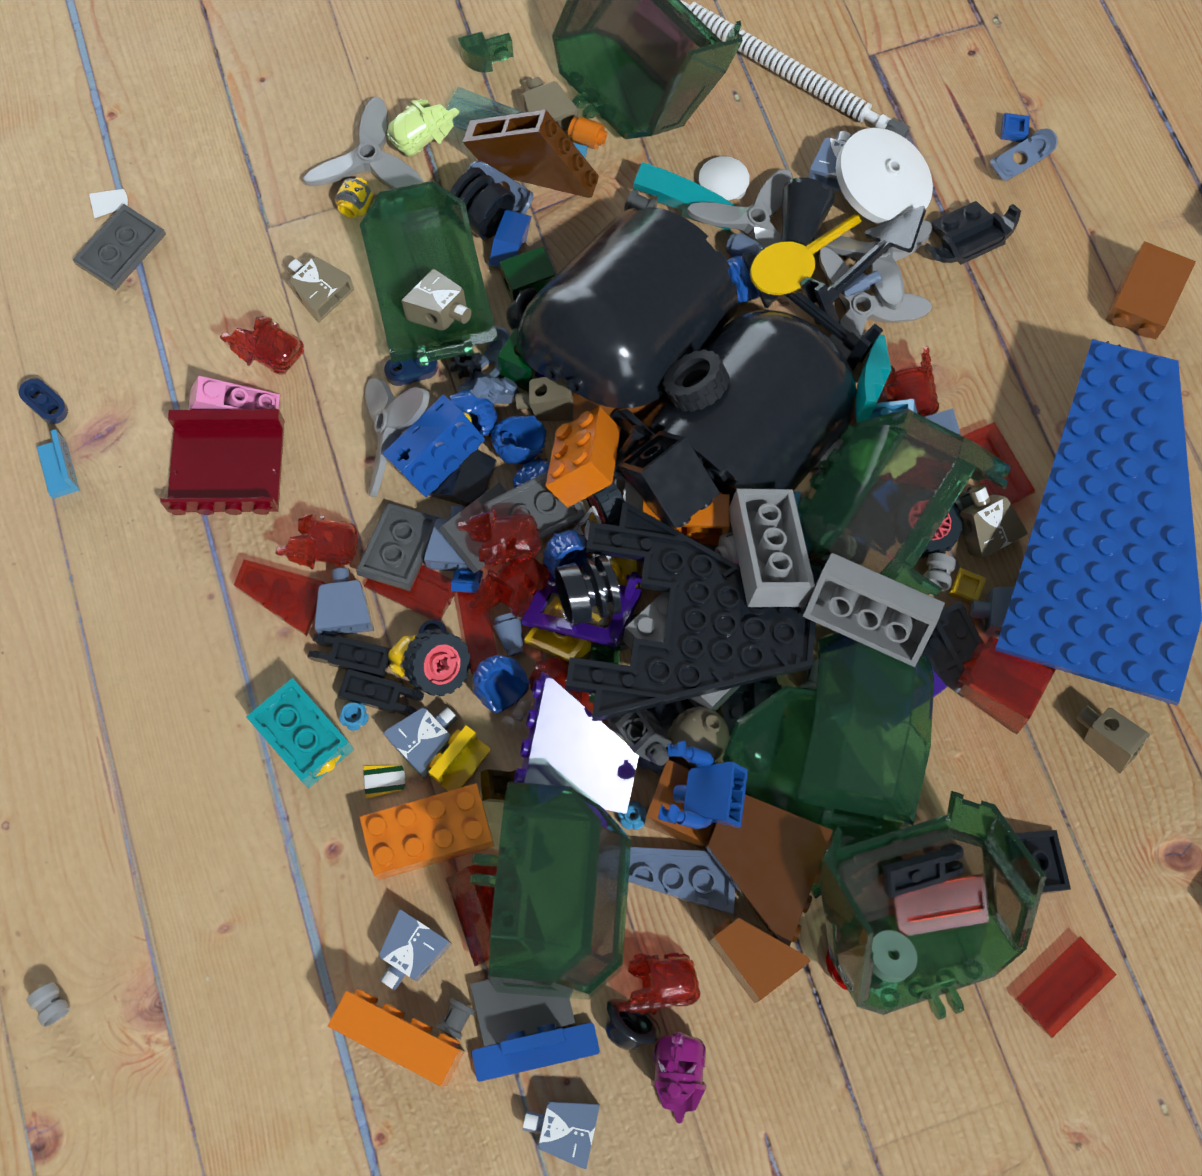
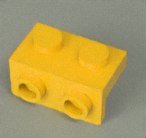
(459, 760)

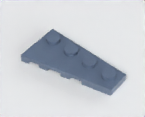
(684, 875)

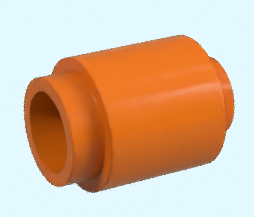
(587, 132)

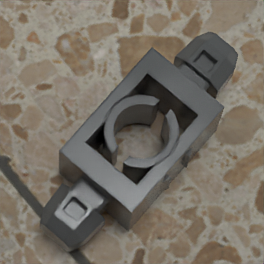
(645, 736)

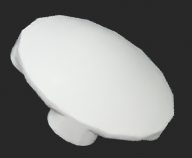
(725, 177)

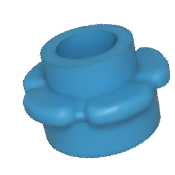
(347, 712)
(633, 823)

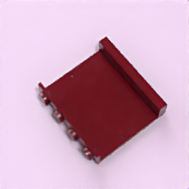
(225, 461)

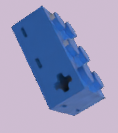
(434, 445)

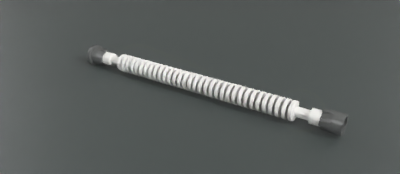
(798, 74)

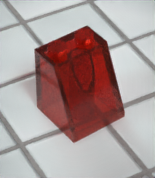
(1004, 685)

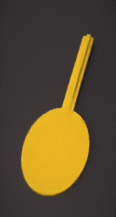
(785, 264)

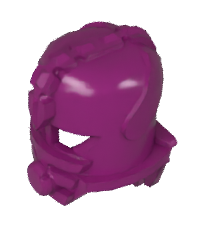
(679, 1073)

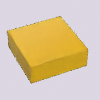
(967, 586)

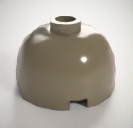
(702, 730)

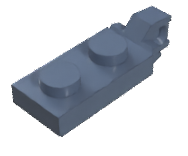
(496, 390)

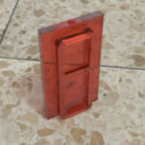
(993, 441)
(429, 594)
(943, 906)
(1065, 987)

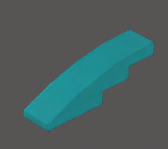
(674, 189)
(872, 379)

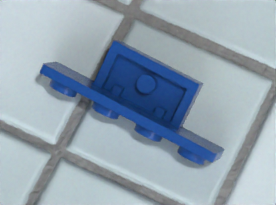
(535, 1051)

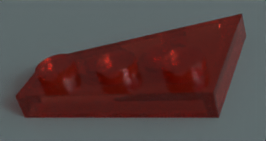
(280, 592)

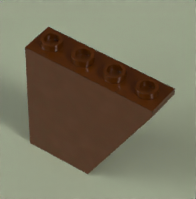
(531, 151)
(772, 863)

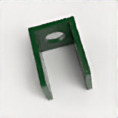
(526, 271)
(512, 365)

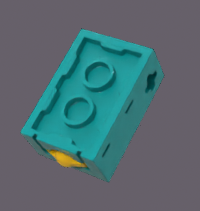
(300, 733)

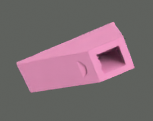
(217, 394)

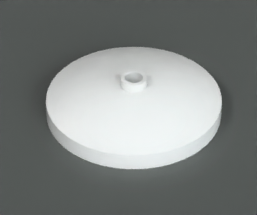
(883, 175)

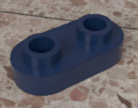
(410, 371)
(44, 402)

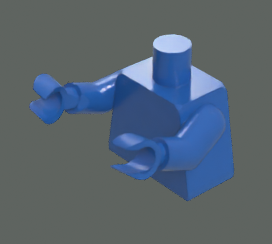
(711, 792)

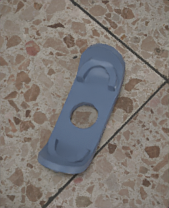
(1034, 148)
(523, 196)
(490, 356)

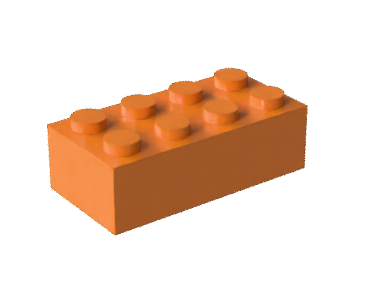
(426, 831)
(396, 1038)

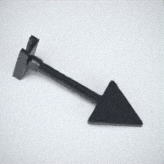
(896, 233)
(857, 345)

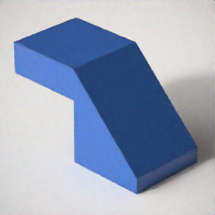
(509, 236)

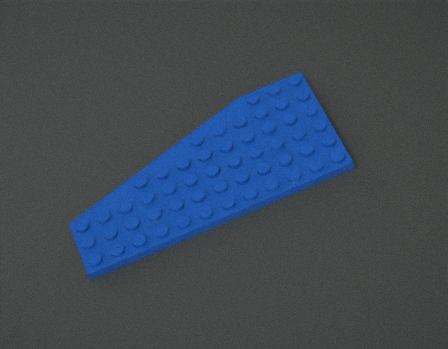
(1113, 544)

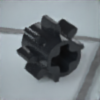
(465, 364)

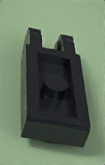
(352, 655)
(377, 692)
(922, 870)

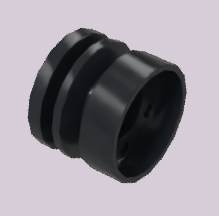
(483, 201)
(594, 588)

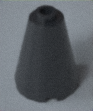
(804, 209)

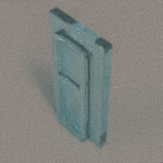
(474, 107)

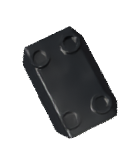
(632, 435)

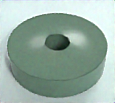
(903, 951)

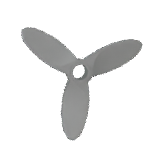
(373, 136)
(764, 207)
(891, 287)
(854, 320)
(390, 418)

